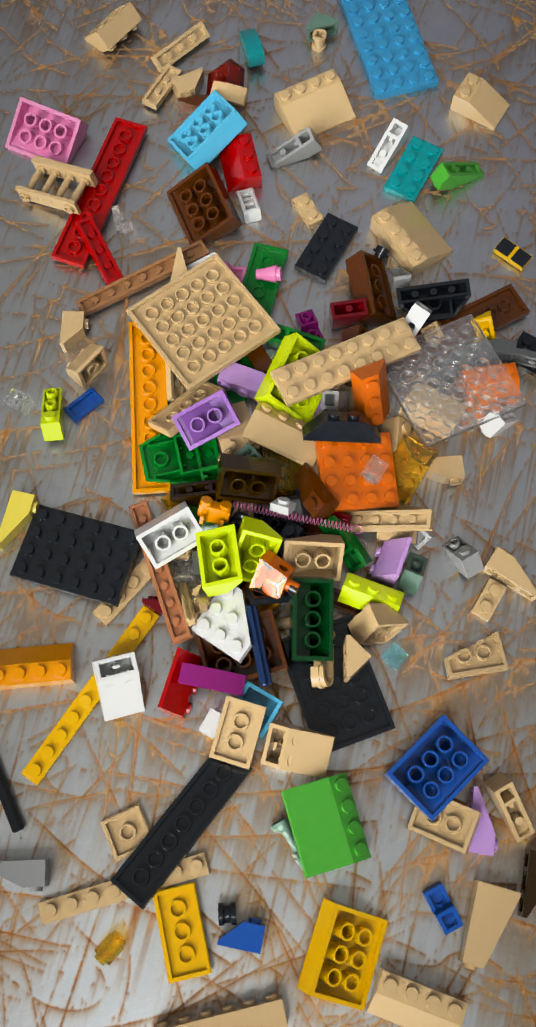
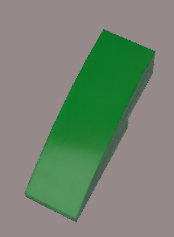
(354, 553)

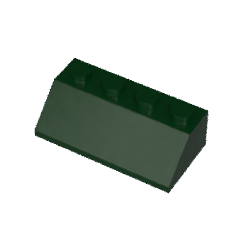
(311, 621)

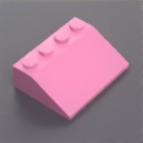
(45, 132)

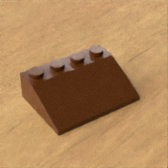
(204, 206)
(274, 645)

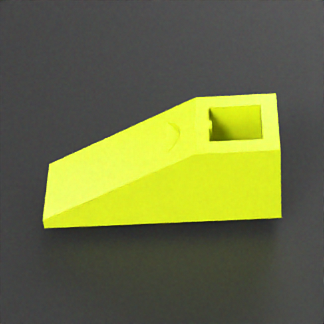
(52, 414)

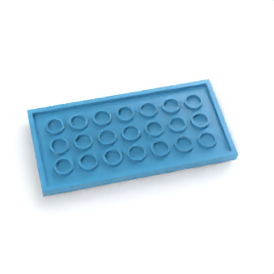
(389, 46)

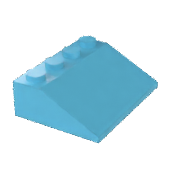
(207, 131)

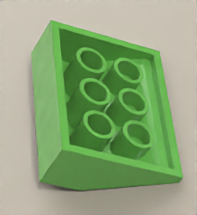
(325, 825)

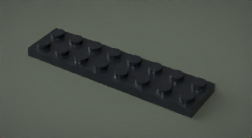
(178, 830)

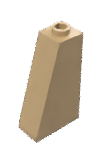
(485, 921)

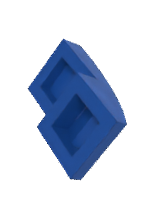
(442, 908)

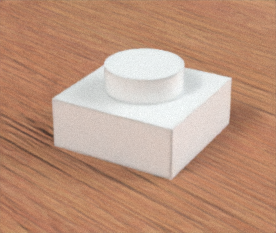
(282, 505)

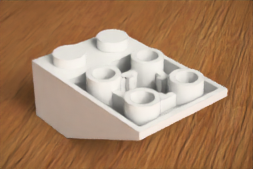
(118, 685)

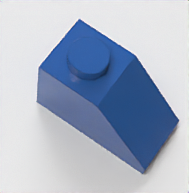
(245, 936)

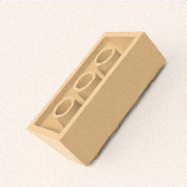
(280, 434)
(414, 1002)

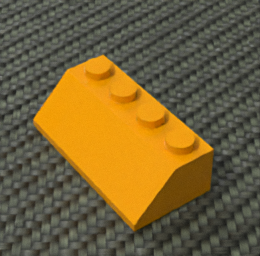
(37, 666)

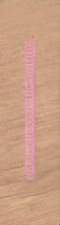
(298, 517)

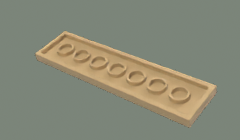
(333, 365)

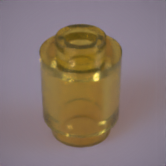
(110, 948)

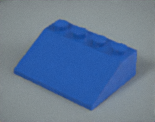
(436, 767)

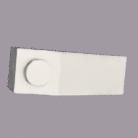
(389, 145)

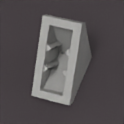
(397, 278)

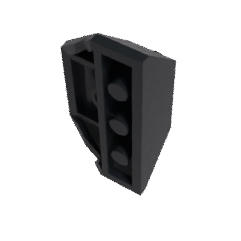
(443, 298)
(341, 427)

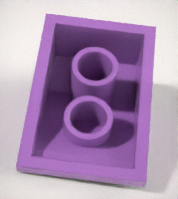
(206, 420)

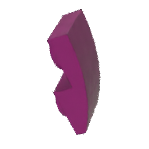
(308, 323)

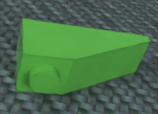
(454, 174)

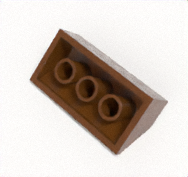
(370, 281)

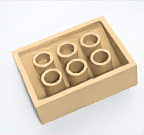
(314, 103)
(409, 237)

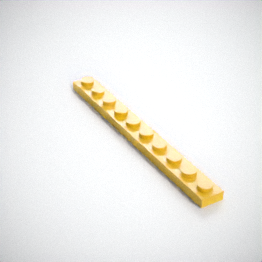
(85, 702)

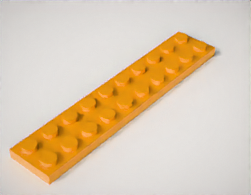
(147, 399)

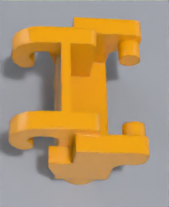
(214, 511)

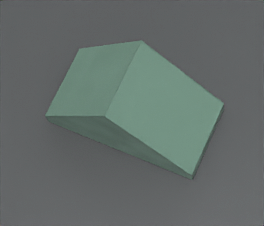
(324, 22)

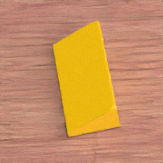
(486, 324)

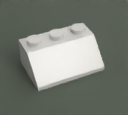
(168, 535)

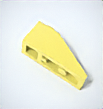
(17, 516)

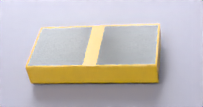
(512, 254)

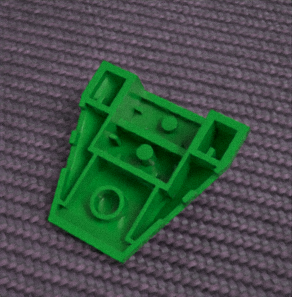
(172, 462)

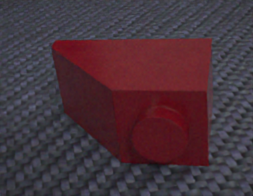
(347, 312)

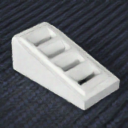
(249, 206)

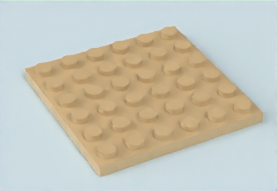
(203, 322)

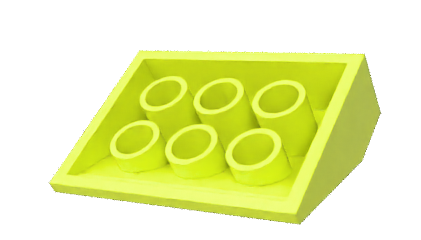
(290, 350)

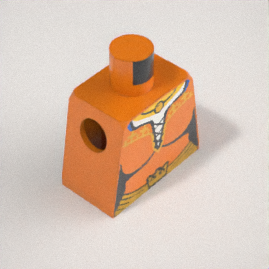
(273, 576)

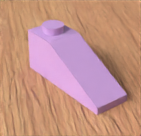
(484, 838)

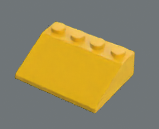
(342, 955)

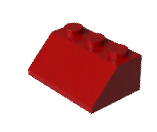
(241, 164)
(177, 696)

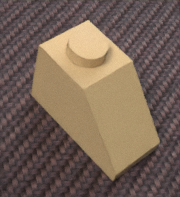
(188, 84)
(73, 328)

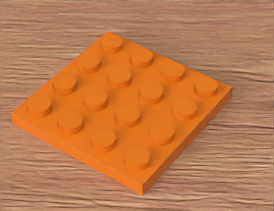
(340, 470)

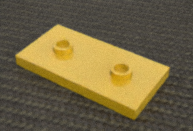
(182, 932)

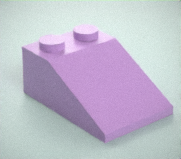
(389, 561)

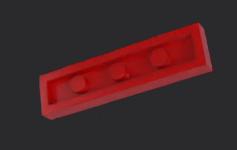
(98, 250)

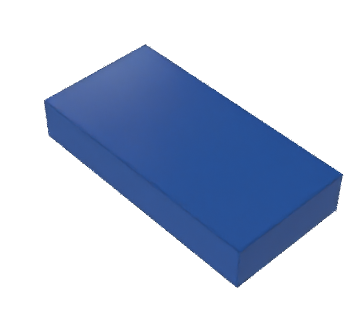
(84, 405)

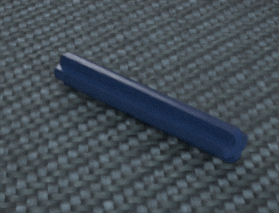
(258, 645)

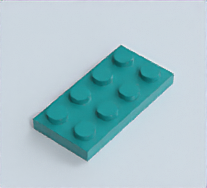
(413, 169)

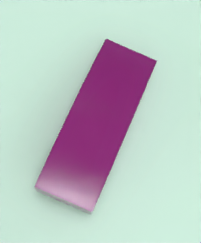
(212, 679)

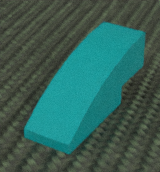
(252, 47)

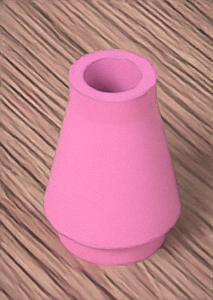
(270, 274)

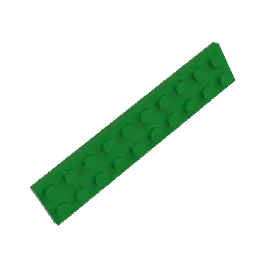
(263, 291)

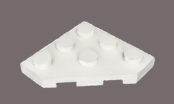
(226, 624)

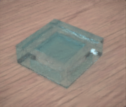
(394, 656)

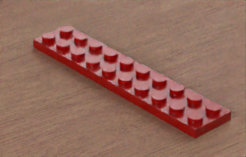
(111, 172)

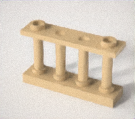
(57, 170)

